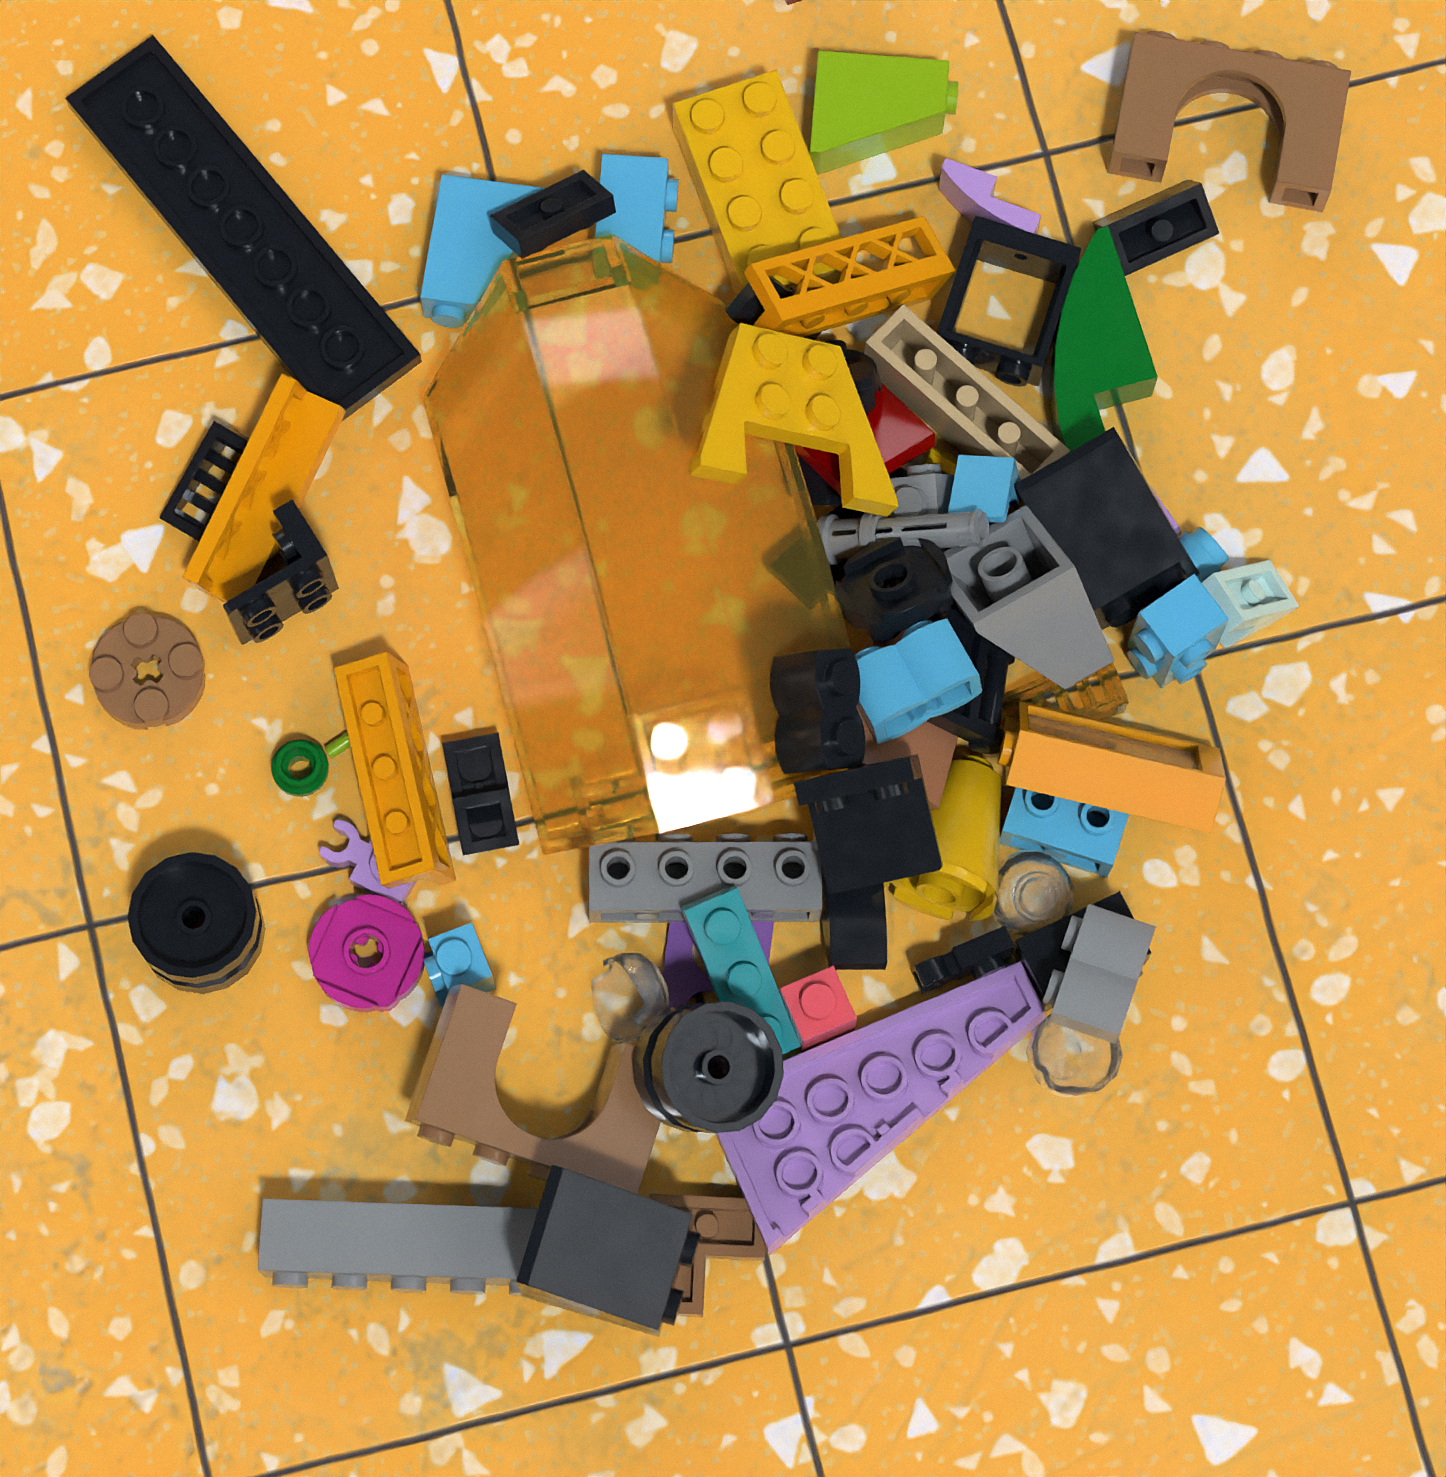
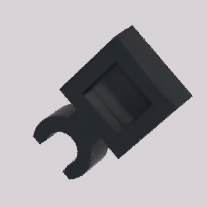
(975, 957)

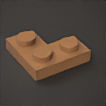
(725, 1234)

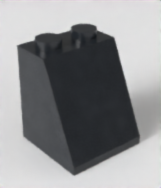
(1109, 527)
(607, 1253)

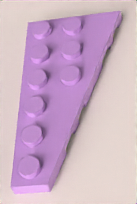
(868, 1093)

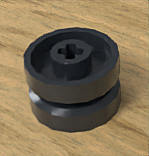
(168, 907)
(708, 1067)

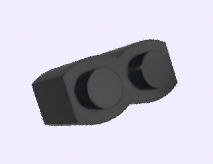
(817, 711)

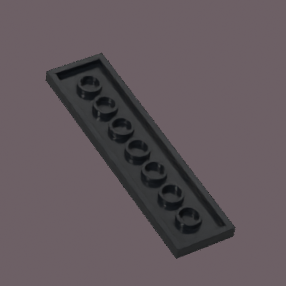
(243, 228)

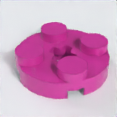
(354, 923)

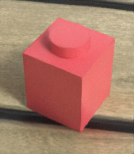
(818, 1008)

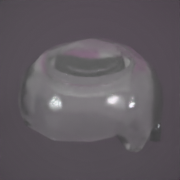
(1032, 892)
(629, 996)
(1071, 1061)

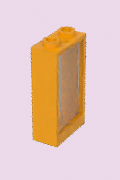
(1112, 766)

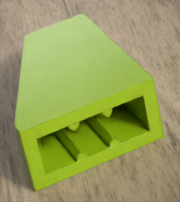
(876, 105)

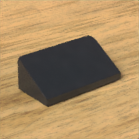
(1160, 225)

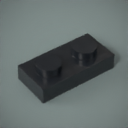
(552, 214)

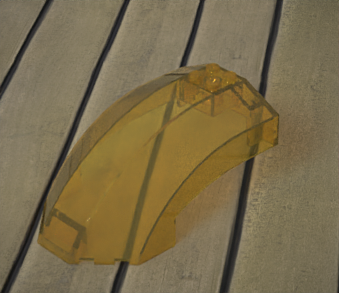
(609, 581)

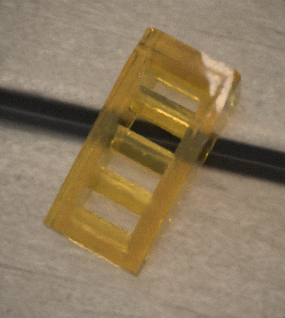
(1112, 705)

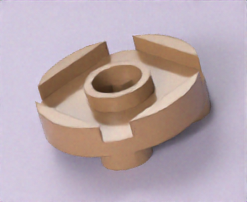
(139, 641)

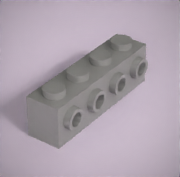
(656, 878)

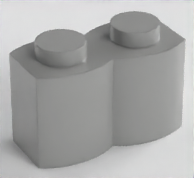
(1100, 972)

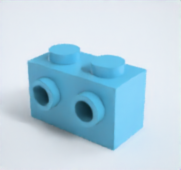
(1176, 634)
(1064, 829)

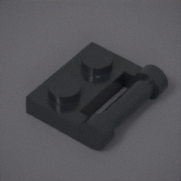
(980, 718)

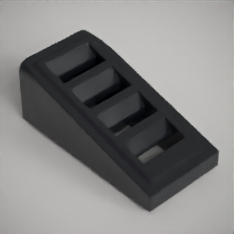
(207, 455)

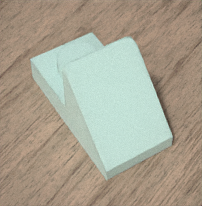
(1250, 598)

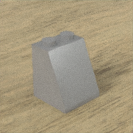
(1029, 600)

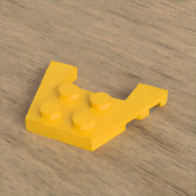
(794, 395)

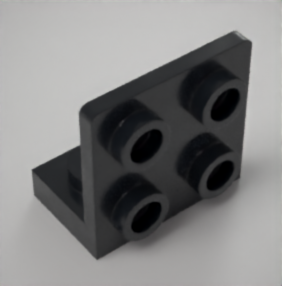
(298, 587)
(872, 823)

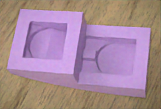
(973, 195)

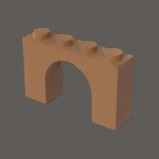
(1299, 98)
(461, 1102)

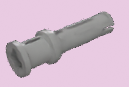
(848, 536)

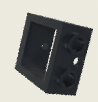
(1024, 254)

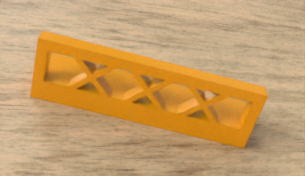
(856, 298)
(271, 471)
(394, 771)

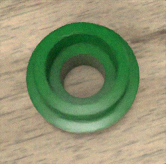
(294, 752)

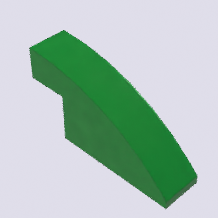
(1098, 347)

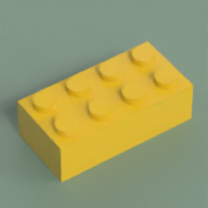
(754, 175)

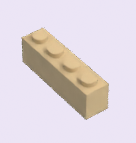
(957, 396)

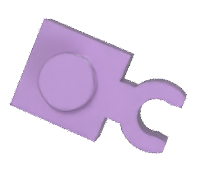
(361, 856)

